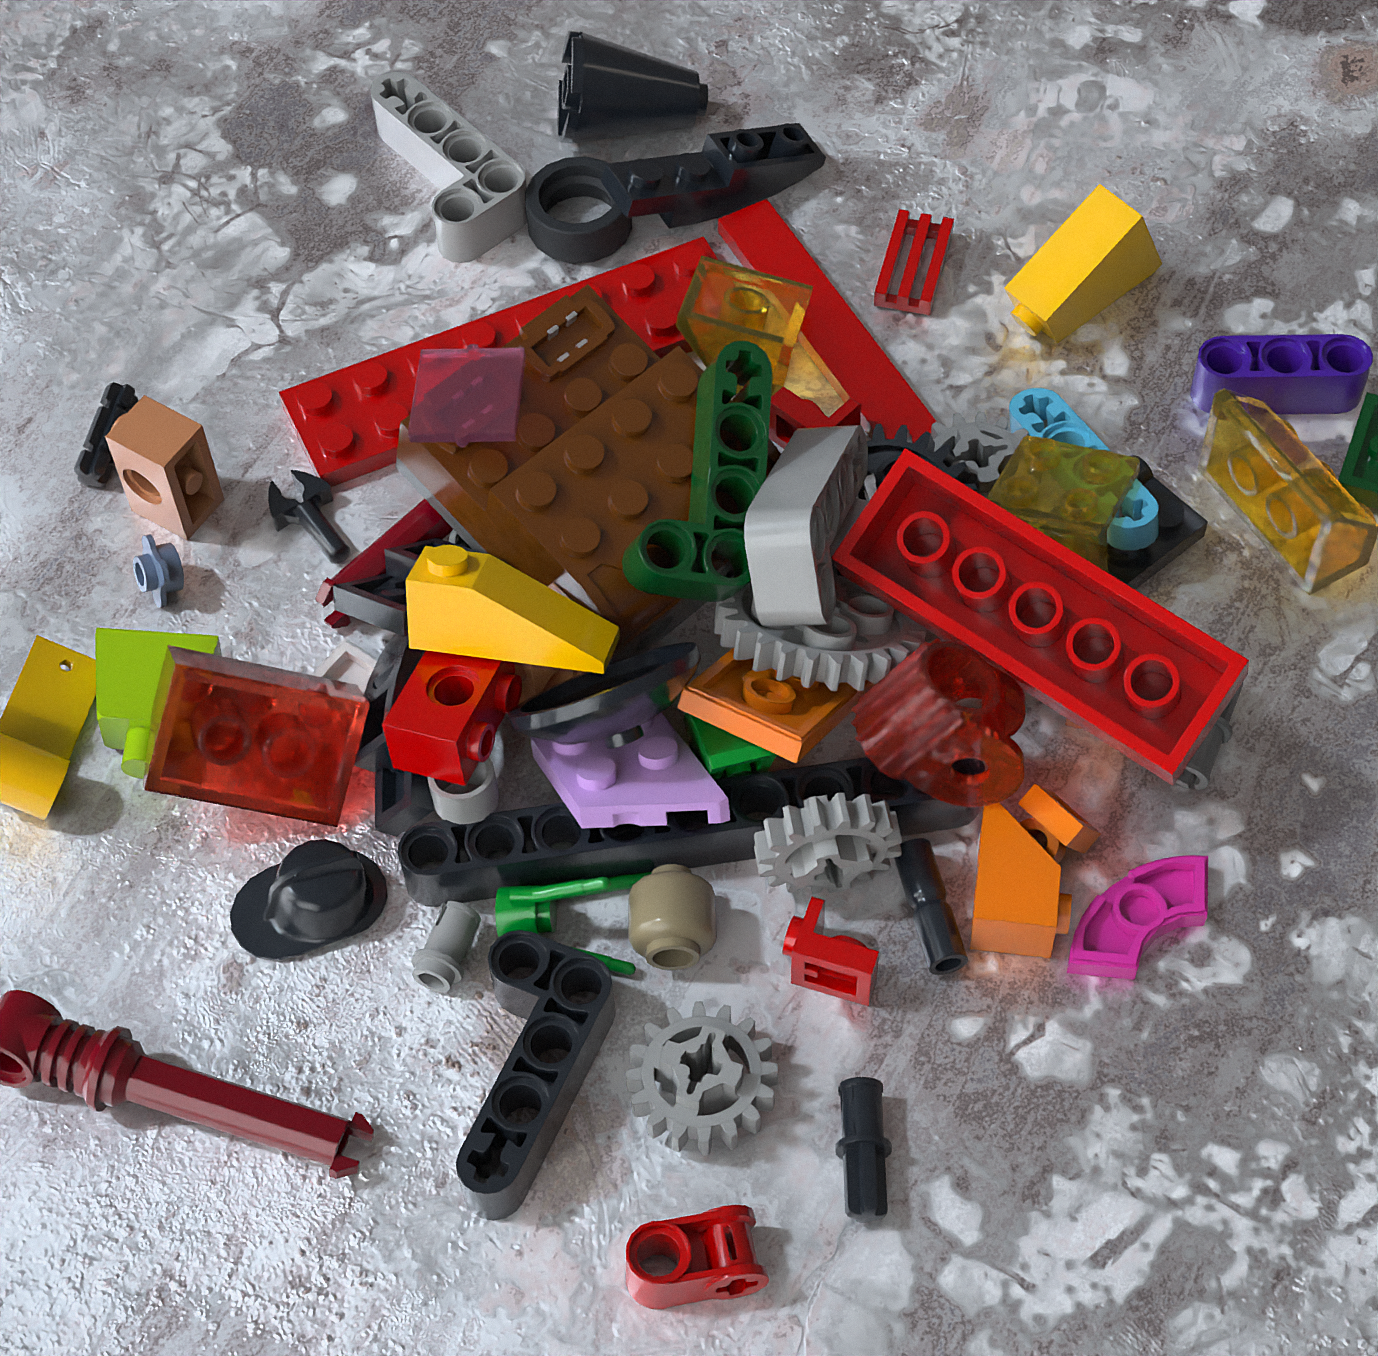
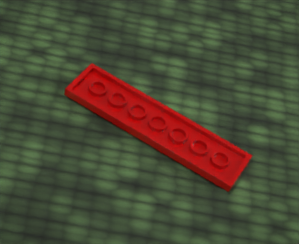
(355, 413)

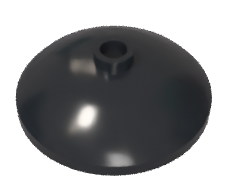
(609, 703)

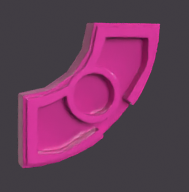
(1138, 911)

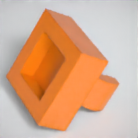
(1057, 821)

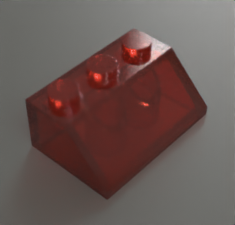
(253, 736)

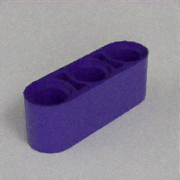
(1285, 371)

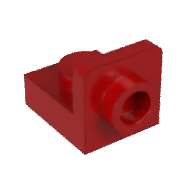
(791, 412)
(829, 964)

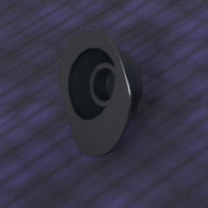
(308, 901)

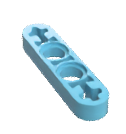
(1139, 507)

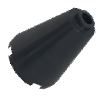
(623, 92)

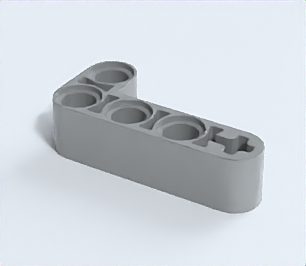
(478, 180)
(797, 520)

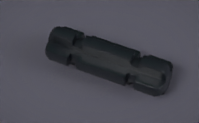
(93, 464)

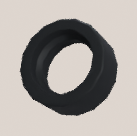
(573, 241)

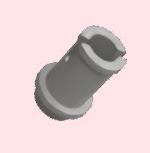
(440, 960)

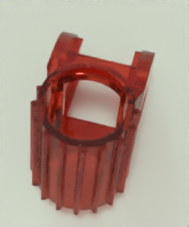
(918, 729)

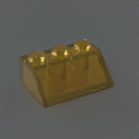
(1284, 492)

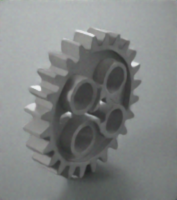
(857, 646)

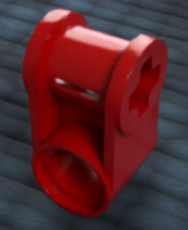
(701, 1257)

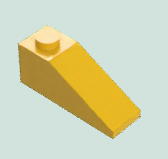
(493, 611)

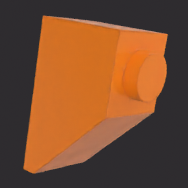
(1016, 890)

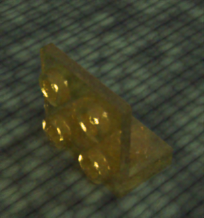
(1066, 492)

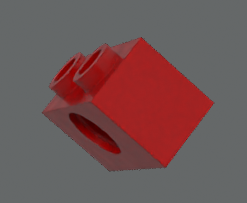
(450, 715)

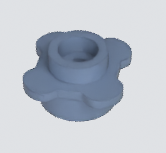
(158, 570)

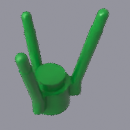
(536, 909)

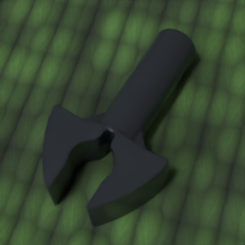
(308, 513)

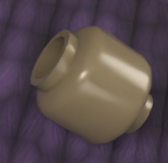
(672, 917)

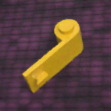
(43, 725)

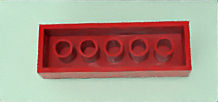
(1041, 616)

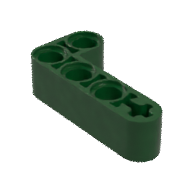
(713, 470)

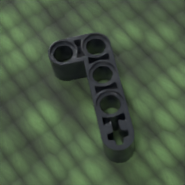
(525, 1079)

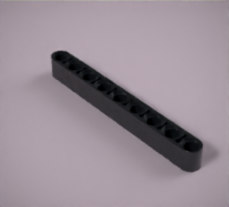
(599, 853)

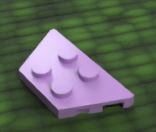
(631, 781)

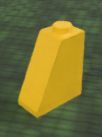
(1083, 267)

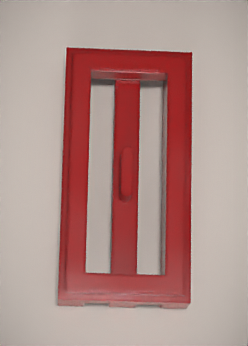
(921, 230)

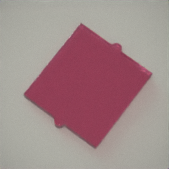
(467, 395)

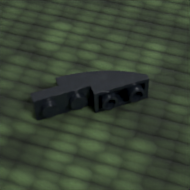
(721, 179)
(399, 795)

